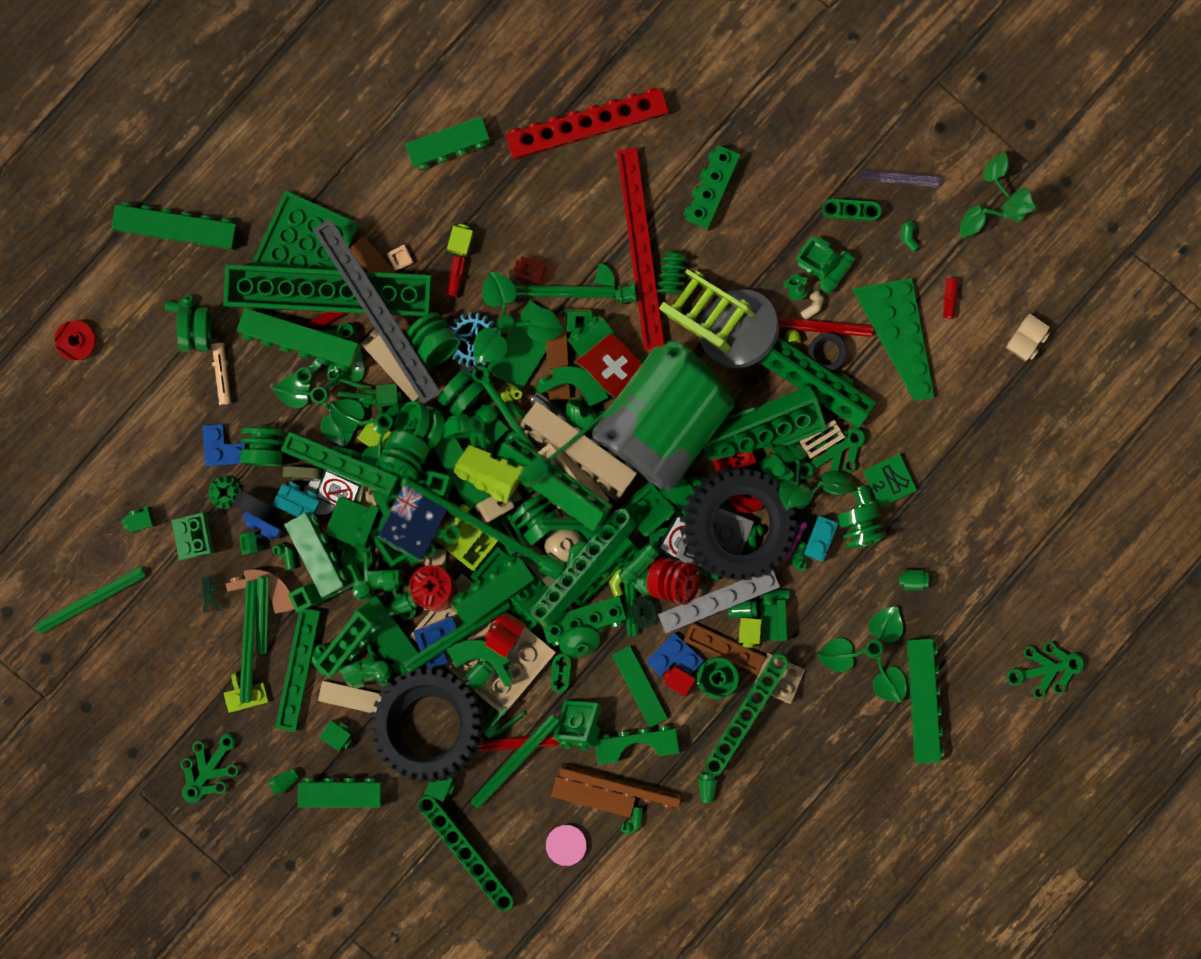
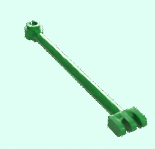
(501, 405)

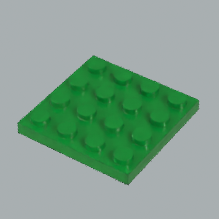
(291, 236)

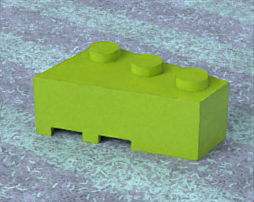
(488, 474)

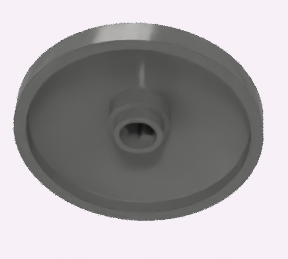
(750, 337)

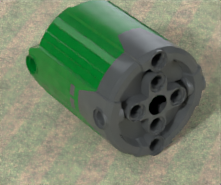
(665, 415)

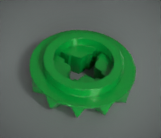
(214, 493)

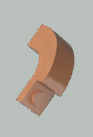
(277, 589)

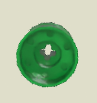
(432, 339)
(261, 446)
(403, 455)
(530, 513)
(862, 526)

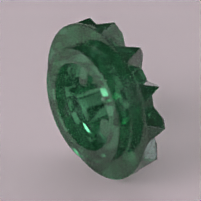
(650, 611)

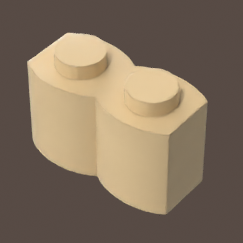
(1028, 337)

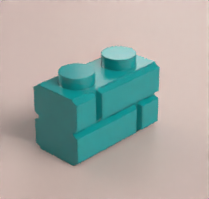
(295, 501)
(820, 539)

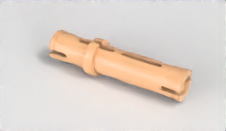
(218, 349)

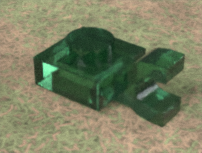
(209, 588)

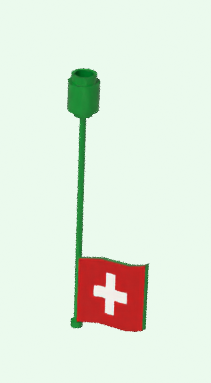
(612, 368)

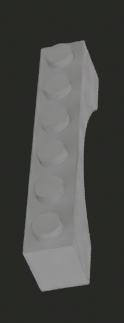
(717, 601)

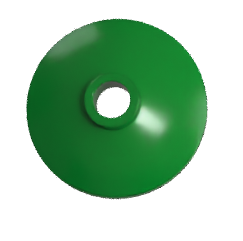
(579, 641)

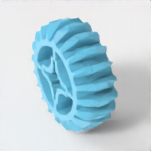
(476, 322)

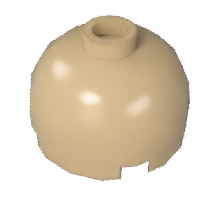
(559, 542)

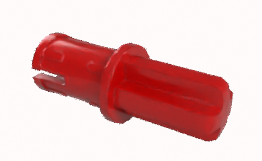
(455, 276)
(950, 298)

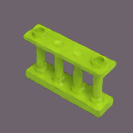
(704, 330)

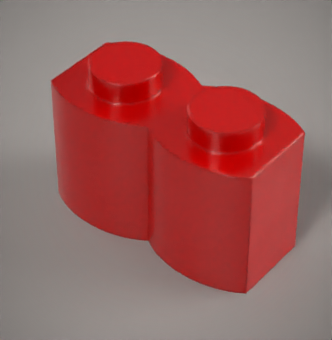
(505, 634)

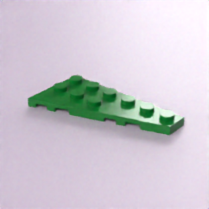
(897, 324)

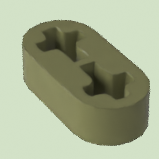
(301, 474)

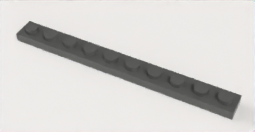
(376, 311)

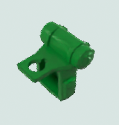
(825, 263)
(470, 425)
(638, 568)
(376, 580)
(368, 670)

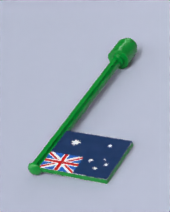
(419, 514)

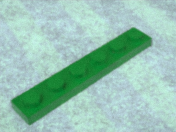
(340, 464)
(297, 670)

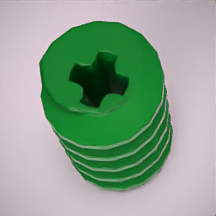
(672, 274)

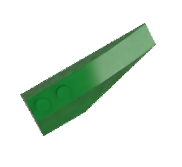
(772, 424)

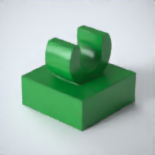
(248, 543)

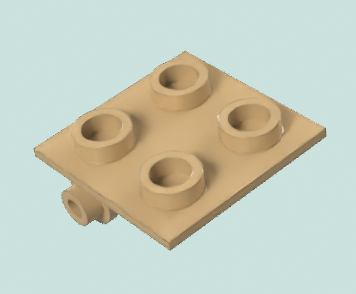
(789, 681)

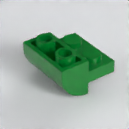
(193, 536)

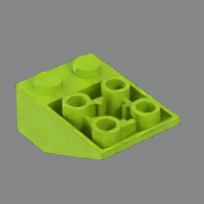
(471, 546)

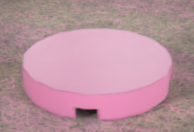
(566, 845)

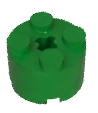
(727, 672)

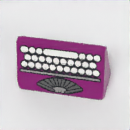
(798, 529)

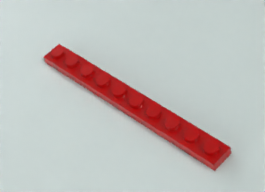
(640, 248)

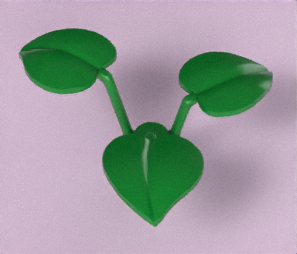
(1014, 208)
(490, 345)
(296, 396)
(348, 414)
(799, 495)
(886, 626)

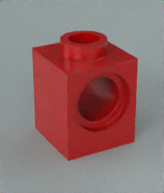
(678, 680)

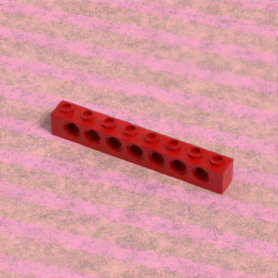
(579, 133)

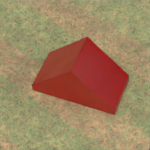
(739, 460)

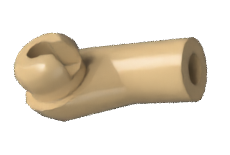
(815, 306)

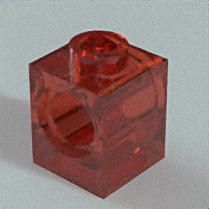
(536, 277)

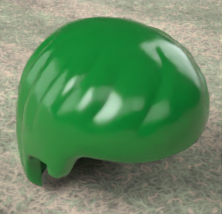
(581, 416)

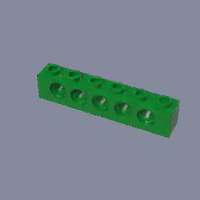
(827, 387)

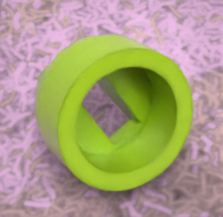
(792, 337)

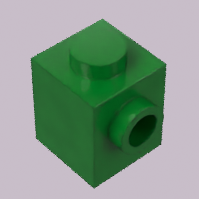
(388, 399)
(336, 735)
(440, 789)

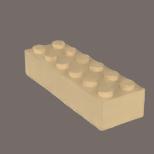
(602, 466)

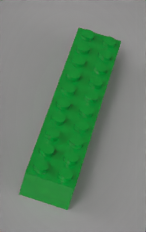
(321, 290)

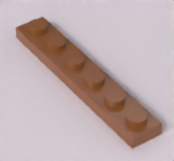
(627, 788)

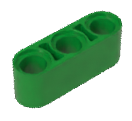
(860, 206)

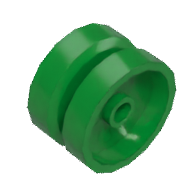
(194, 329)
(458, 390)
(421, 421)

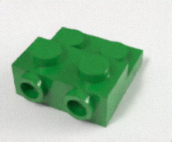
(578, 725)

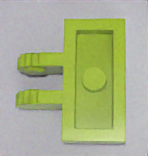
(232, 698)

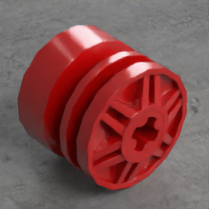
(673, 580)
(440, 596)

